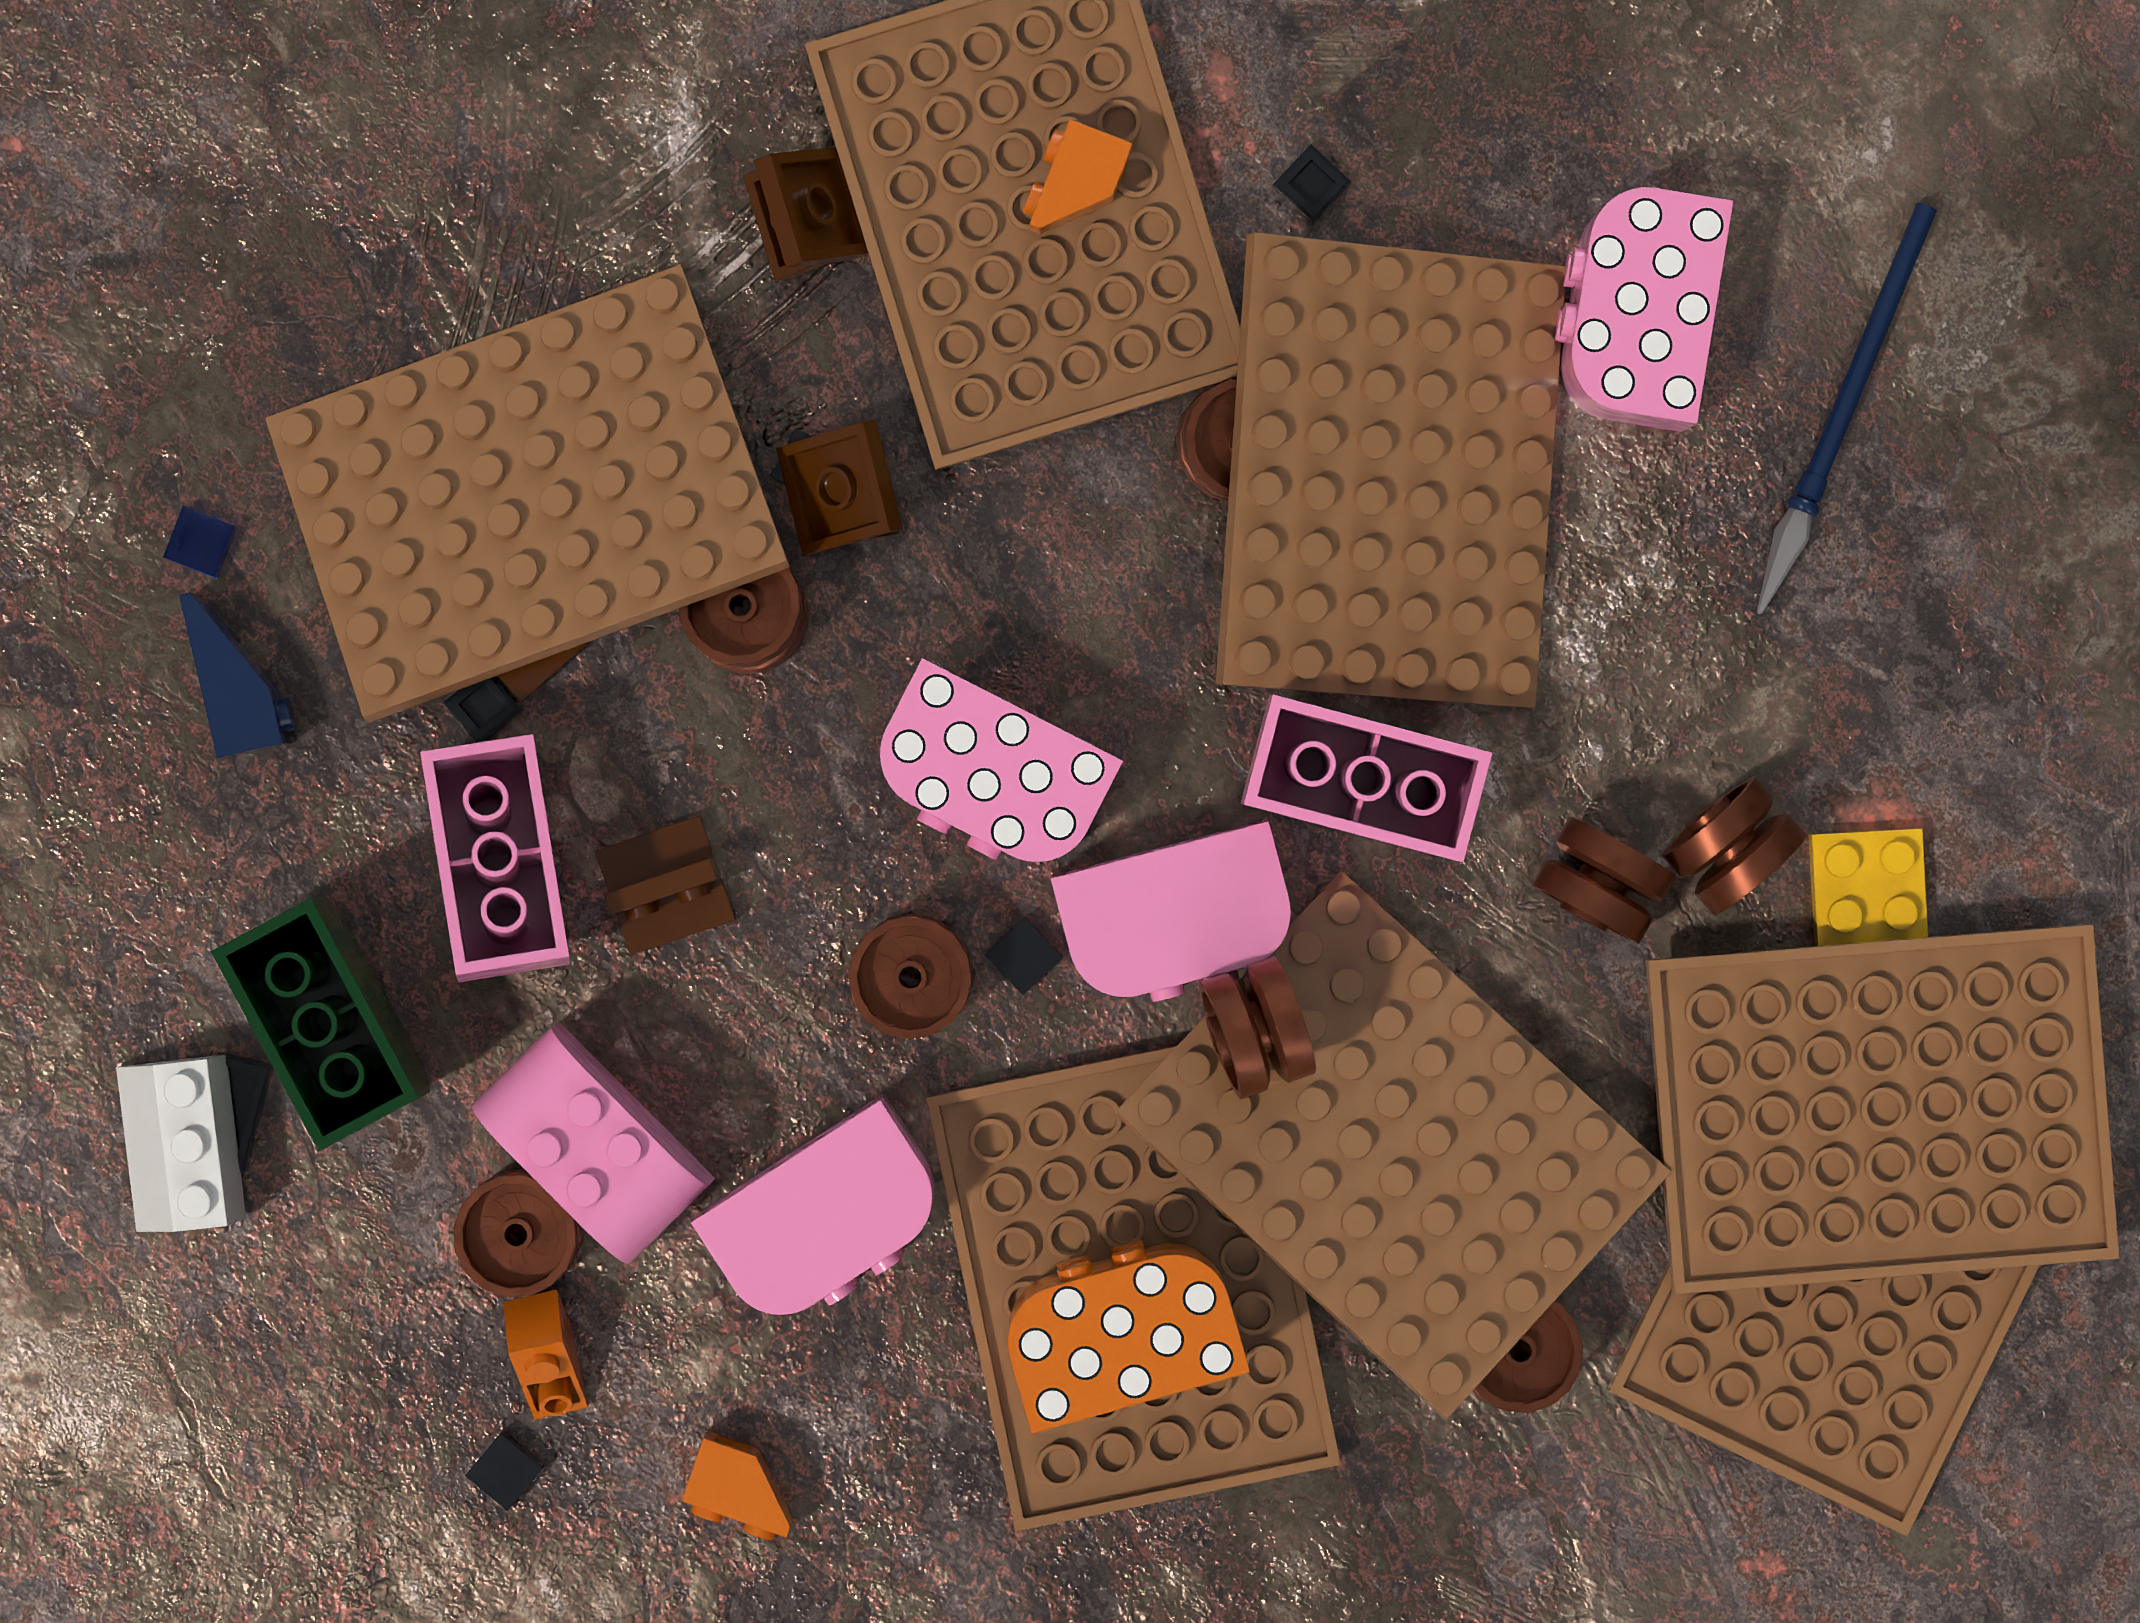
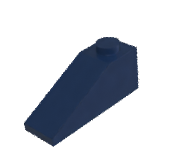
(237, 694)

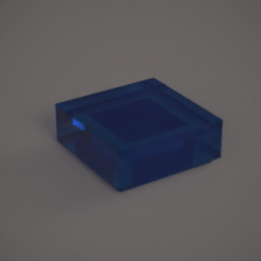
(200, 542)

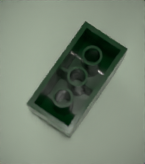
(323, 1020)

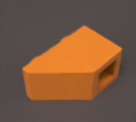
(1081, 177)
(544, 1354)
(737, 1484)

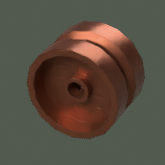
(1207, 438)
(760, 637)
(1739, 851)
(1601, 884)
(887, 1000)
(1248, 1030)
(493, 1256)
(1542, 1373)

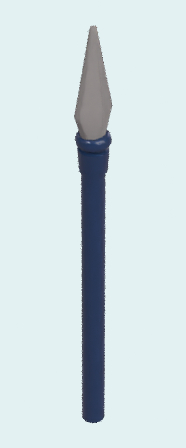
(1794, 528)

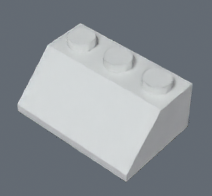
(181, 1144)

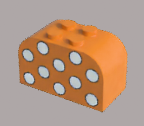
(1121, 1333)

